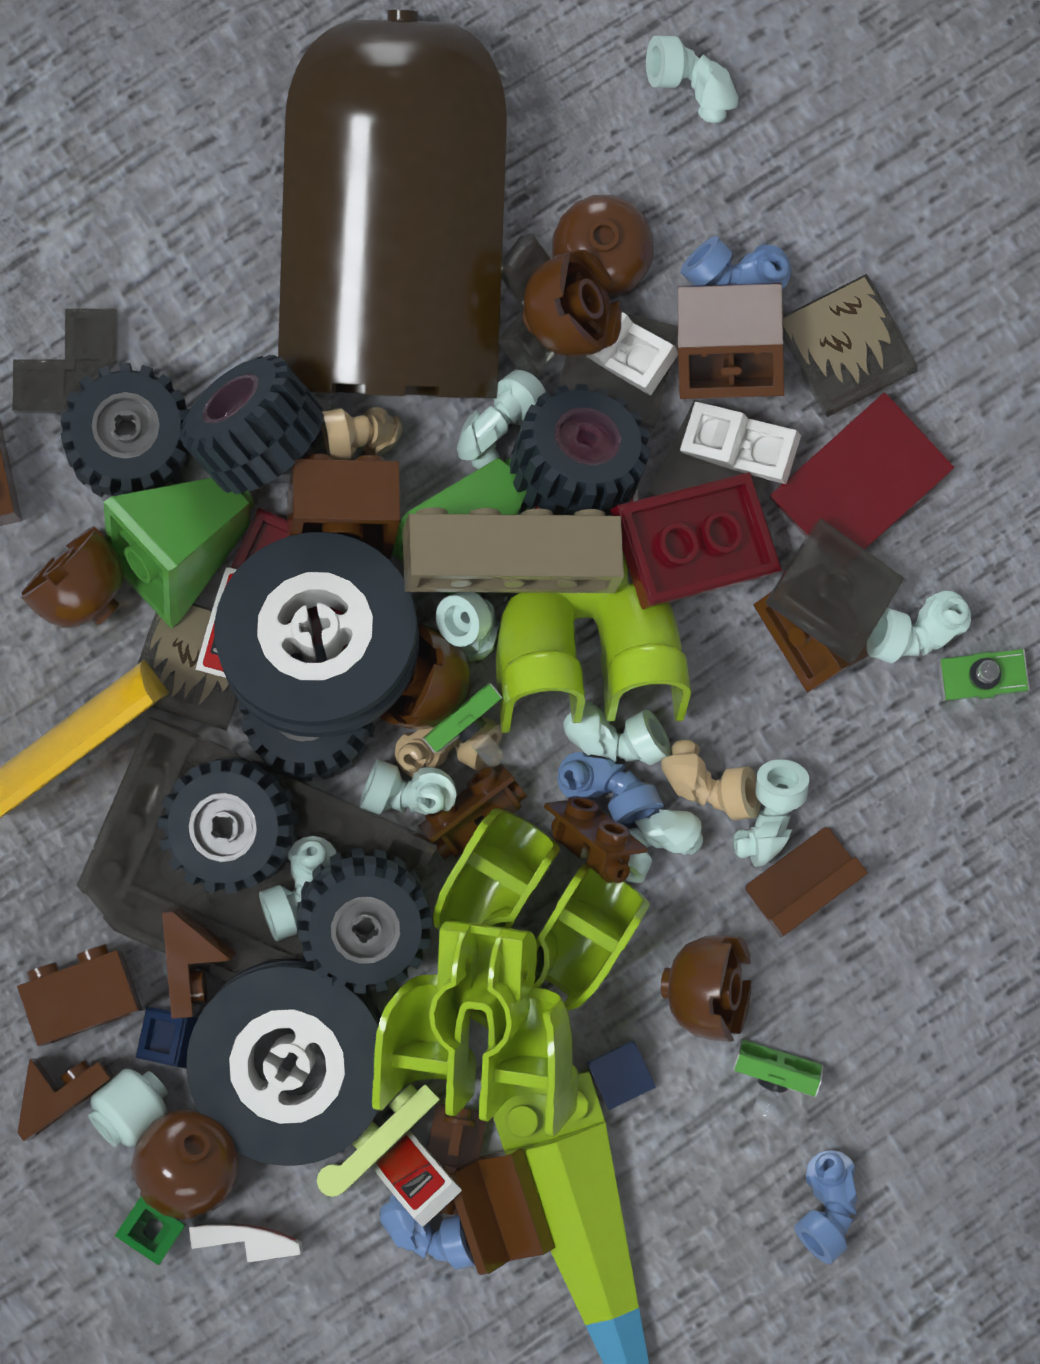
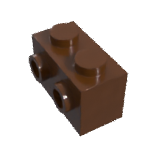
(78, 996)

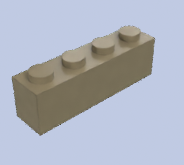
(512, 552)

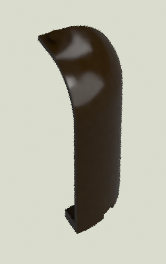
(393, 211)

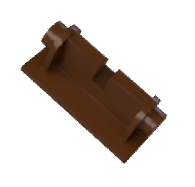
(483, 793)
(594, 836)
(455, 1142)

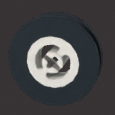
(258, 642)
(258, 1112)

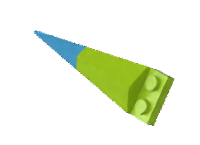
(583, 1215)

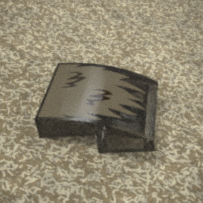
(847, 345)
(174, 657)

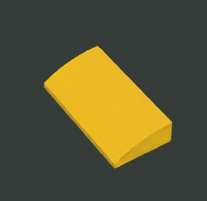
(78, 734)

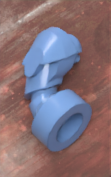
(712, 265)
(593, 777)
(832, 1182)
(445, 1244)

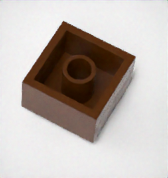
(346, 499)

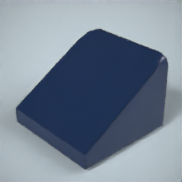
(165, 1038)
(621, 1074)

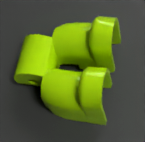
(540, 652)
(583, 933)
(528, 1035)

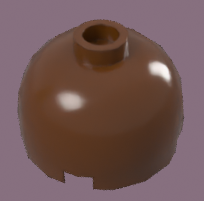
(613, 234)
(570, 305)
(78, 583)
(437, 684)
(708, 987)
(185, 1164)

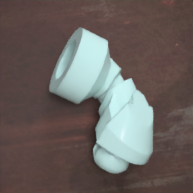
(671, 62)
(483, 430)
(468, 623)
(937, 623)
(642, 737)
(780, 788)
(426, 792)
(668, 829)
(280, 903)

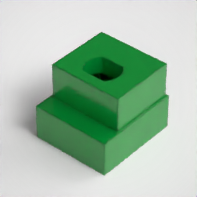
(133, 1233)

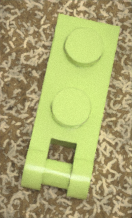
(376, 1140)

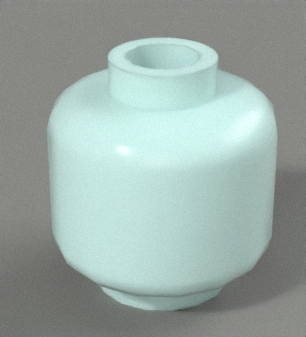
(127, 1106)

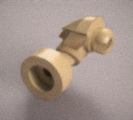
(372, 431)
(413, 752)
(692, 780)

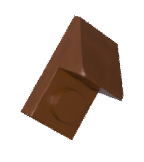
(185, 945)
(46, 1104)

